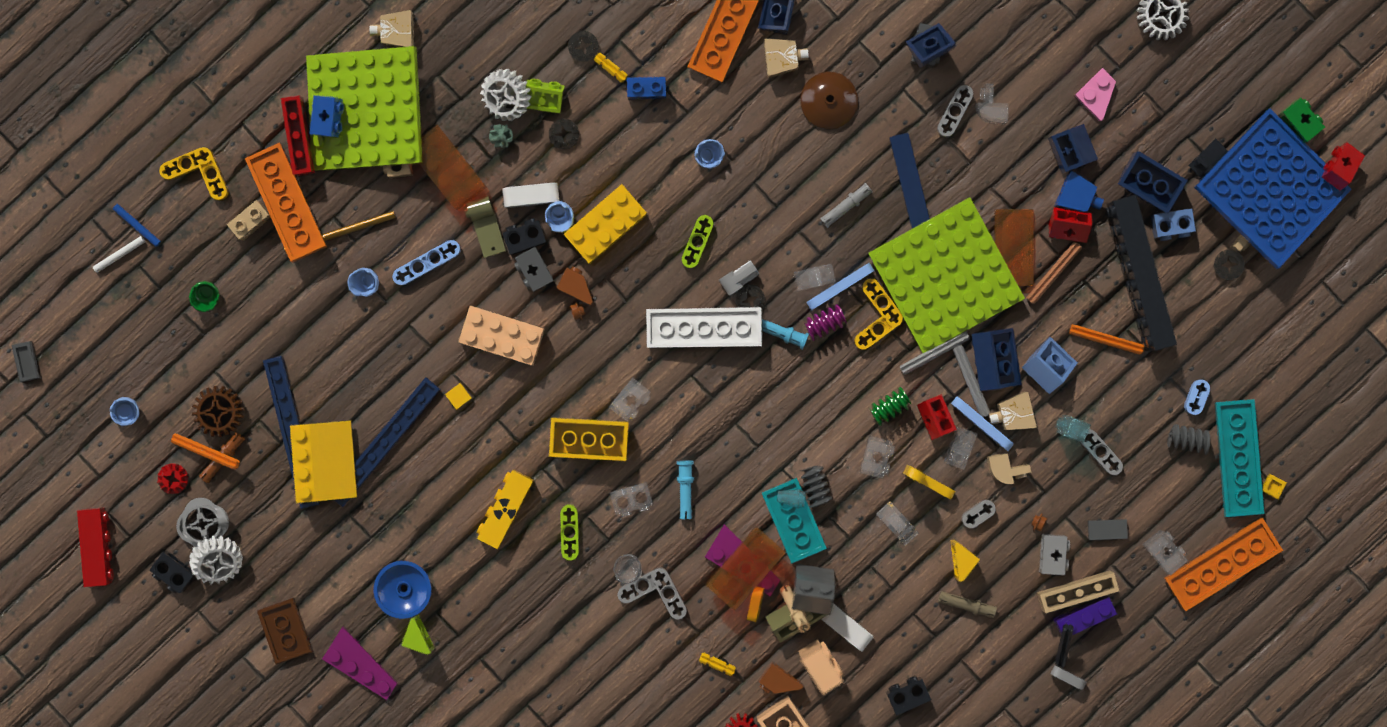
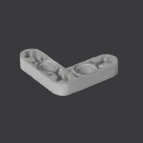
(654, 584)

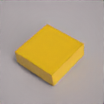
(458, 396)
(1273, 486)

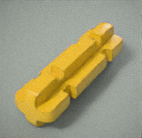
(610, 67)
(717, 664)

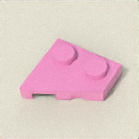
(1097, 93)

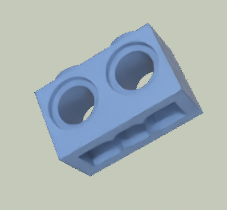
(1172, 220)

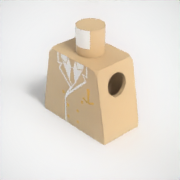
(395, 29)
(782, 56)
(1014, 413)

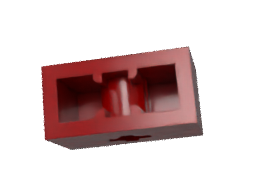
(1342, 166)
(1070, 225)
(936, 417)

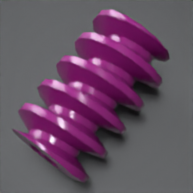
(825, 322)

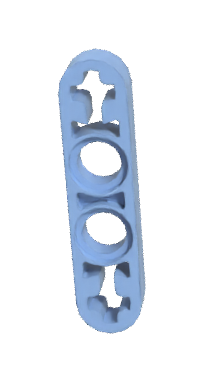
(425, 260)
(840, 286)
(983, 424)

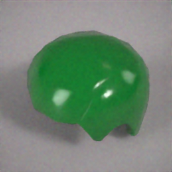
(204, 296)

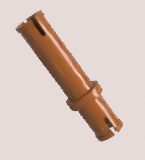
(228, 449)

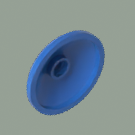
(394, 600)

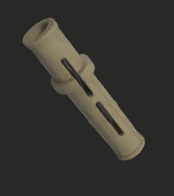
(967, 604)

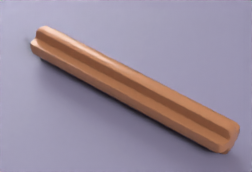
(1054, 272)

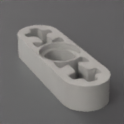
(966, 101)
(1106, 465)

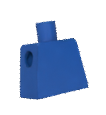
(1078, 194)

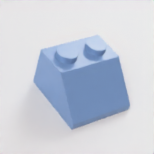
(1049, 365)

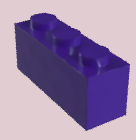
(1087, 614)

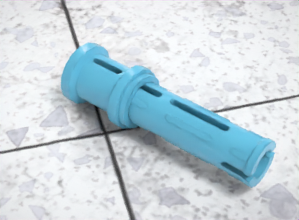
(788, 334)
(685, 479)

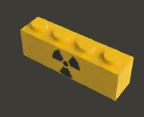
(505, 509)

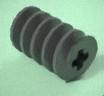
(1189, 437)
(816, 485)

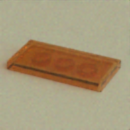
(1015, 242)

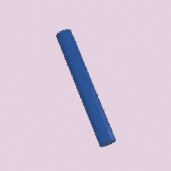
(135, 224)

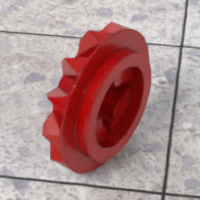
(180, 474)

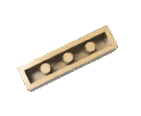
(1078, 591)

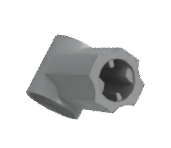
(735, 280)

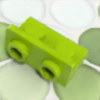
(545, 95)

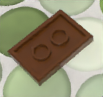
(284, 631)

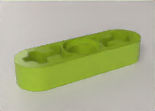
(707, 230)
(576, 537)

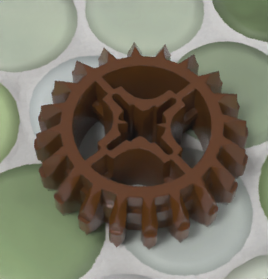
(201, 413)

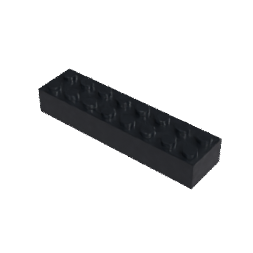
(1140, 273)

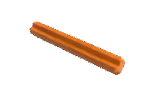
(1106, 339)
(205, 451)

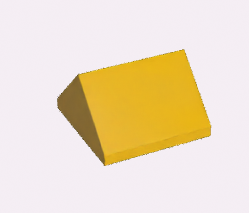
(963, 560)

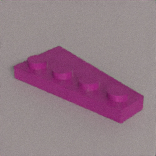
(722, 548)
(353, 660)

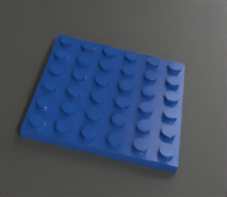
(1271, 189)

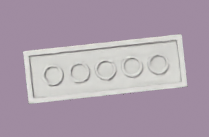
(704, 327)

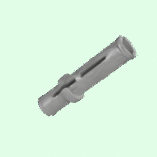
(846, 205)

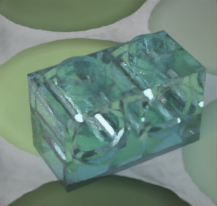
(1072, 428)

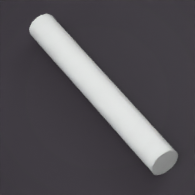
(119, 254)

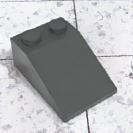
(813, 589)

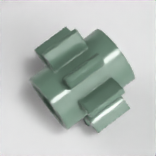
(500, 136)

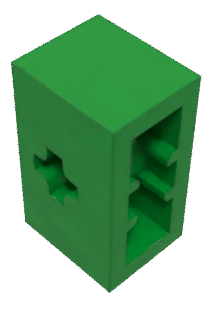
(1293, 114)

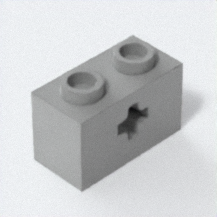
(1049, 544)

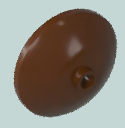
(824, 113)

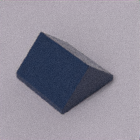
(776, 15)
(930, 45)

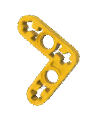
(203, 165)
(883, 320)
(929, 482)

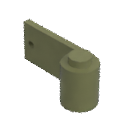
(486, 226)

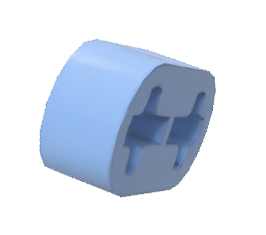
(1201, 399)

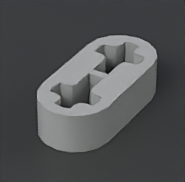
(981, 517)
(1068, 677)

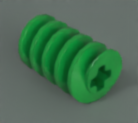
(890, 406)

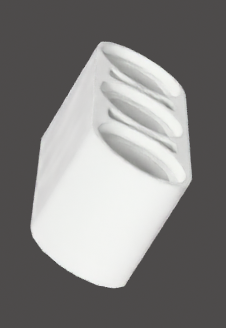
(530, 195)
(848, 628)

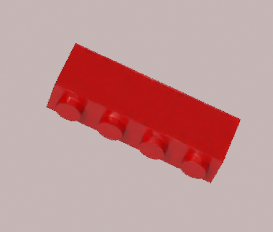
(297, 135)
(94, 547)

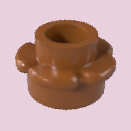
(577, 311)
(1039, 522)

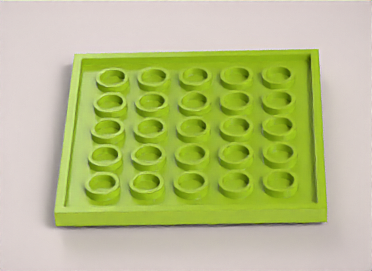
(379, 107)
(946, 275)

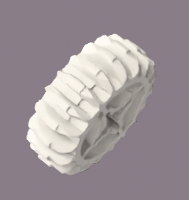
(1164, 20)
(500, 96)
(223, 567)

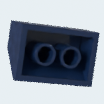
(1151, 181)
(996, 359)

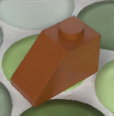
(575, 285)
(778, 680)

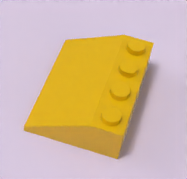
(323, 461)

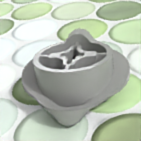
(197, 504)

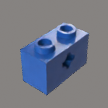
(646, 88)
(320, 123)

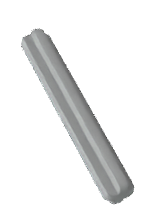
(933, 353)
(971, 380)

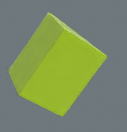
(418, 637)

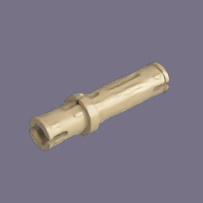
(796, 615)

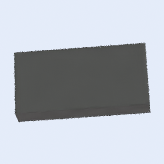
(25, 361)
(1107, 529)

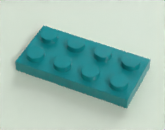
(794, 525)

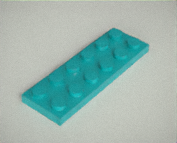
(1239, 458)

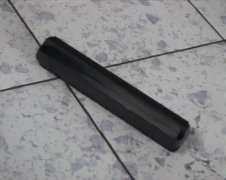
(1064, 645)

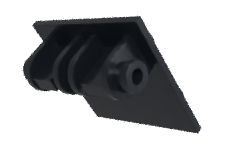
(1208, 158)

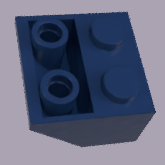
(1072, 148)

